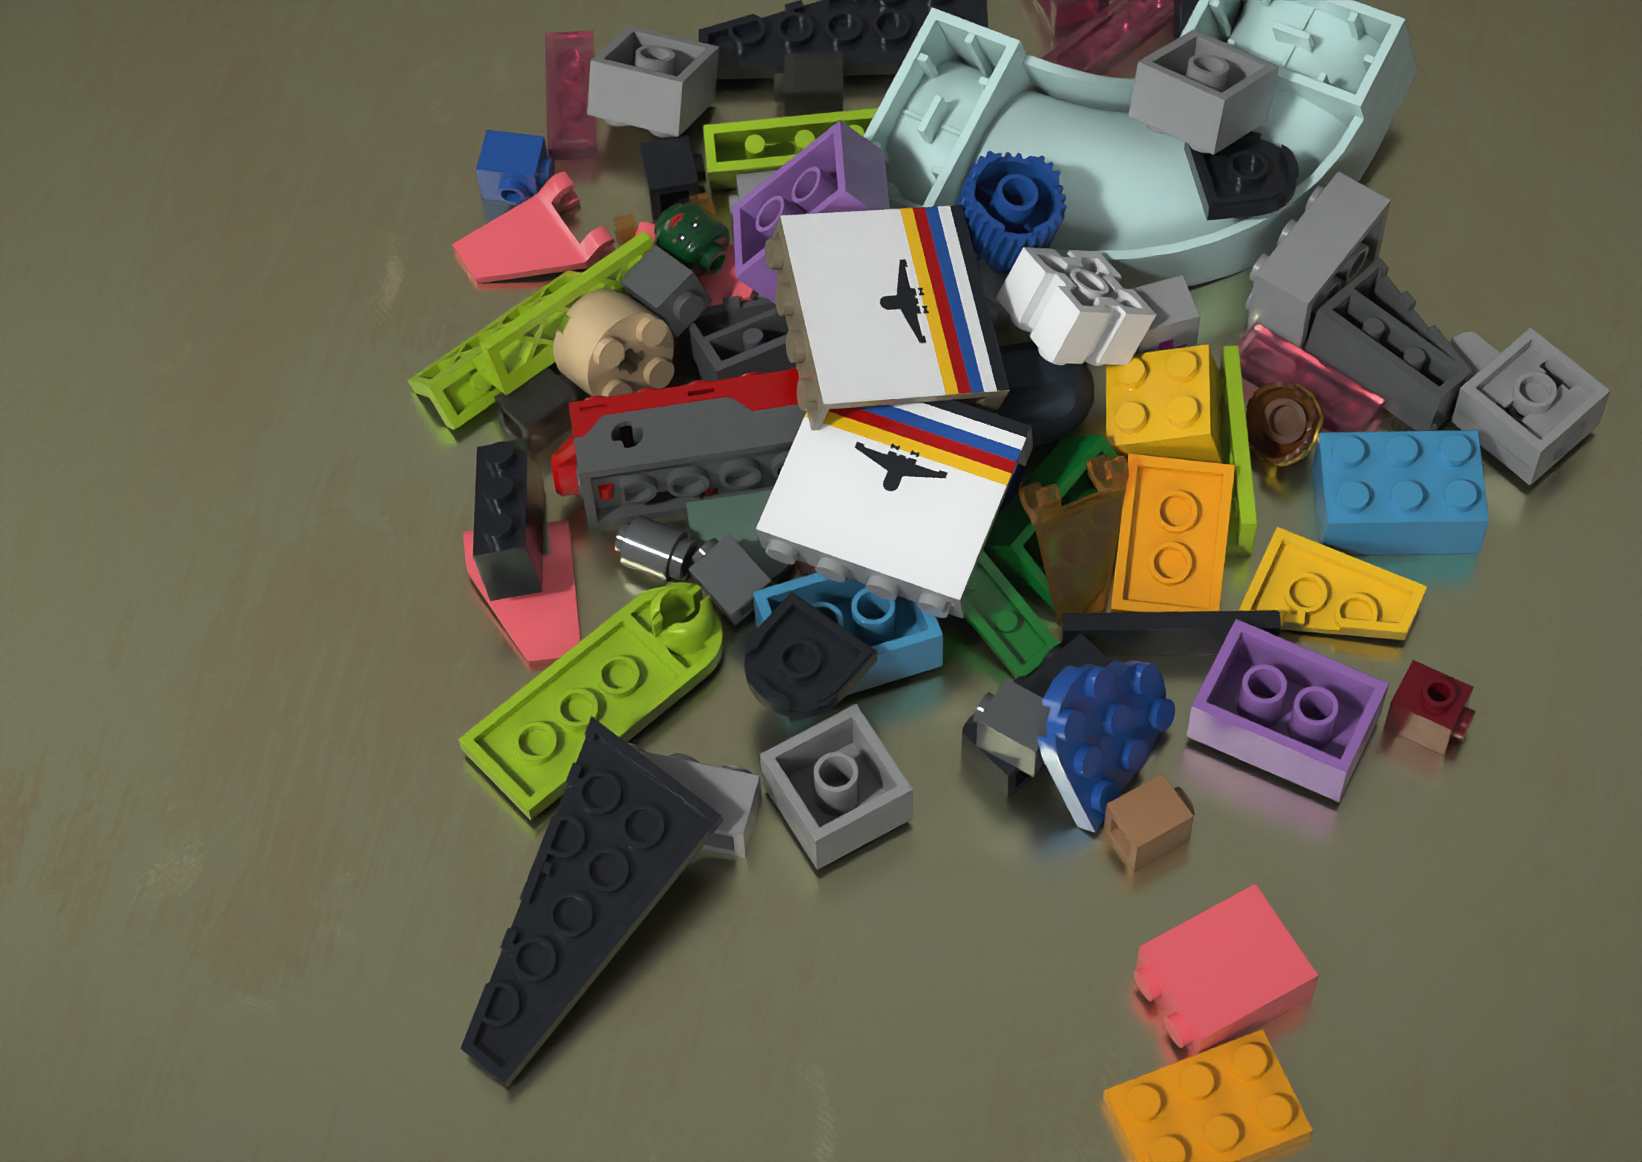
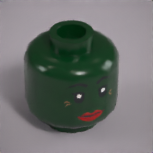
(693, 237)

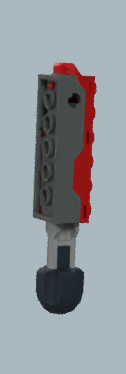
(733, 435)

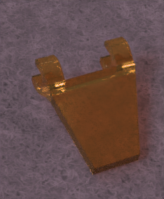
(1079, 537)

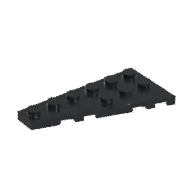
(867, 32)
(596, 876)

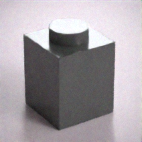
(667, 289)
(728, 576)
(1010, 726)

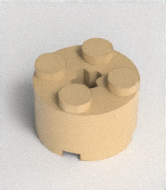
(614, 345)

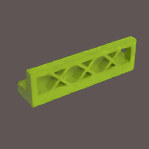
(526, 343)
(453, 378)
(1236, 452)

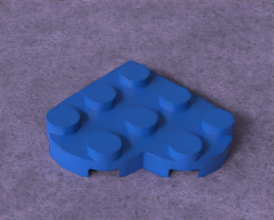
(1101, 732)

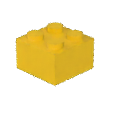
(1166, 405)

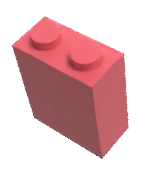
(1224, 972)

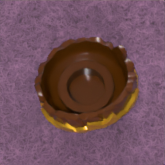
(1283, 423)

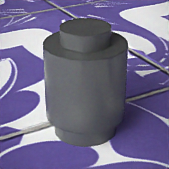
(655, 548)

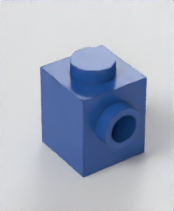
(513, 166)

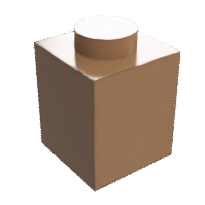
(1149, 821)

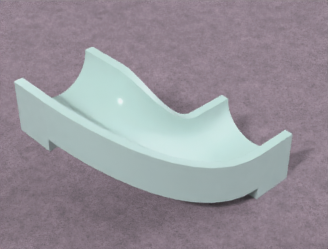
(1123, 183)

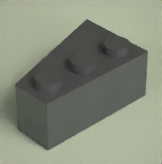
(737, 340)
(1389, 349)

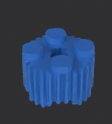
(1011, 207)

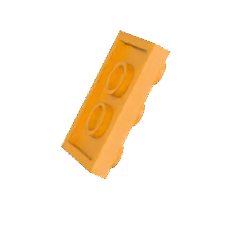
(1172, 535)
(1210, 1107)

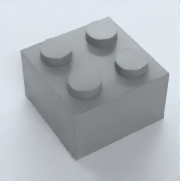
(652, 81)
(1203, 91)
(837, 786)

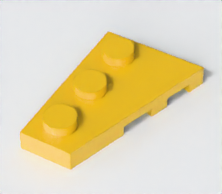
(1331, 591)

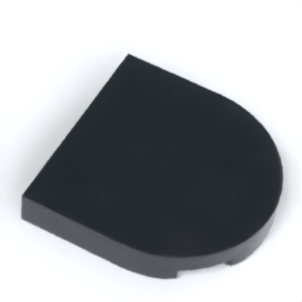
(1244, 177)
(803, 660)

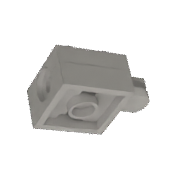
(1540, 383)

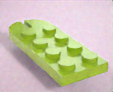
(617, 674)

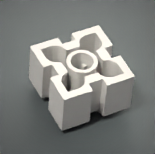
(1075, 307)

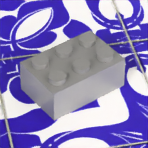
(1317, 257)

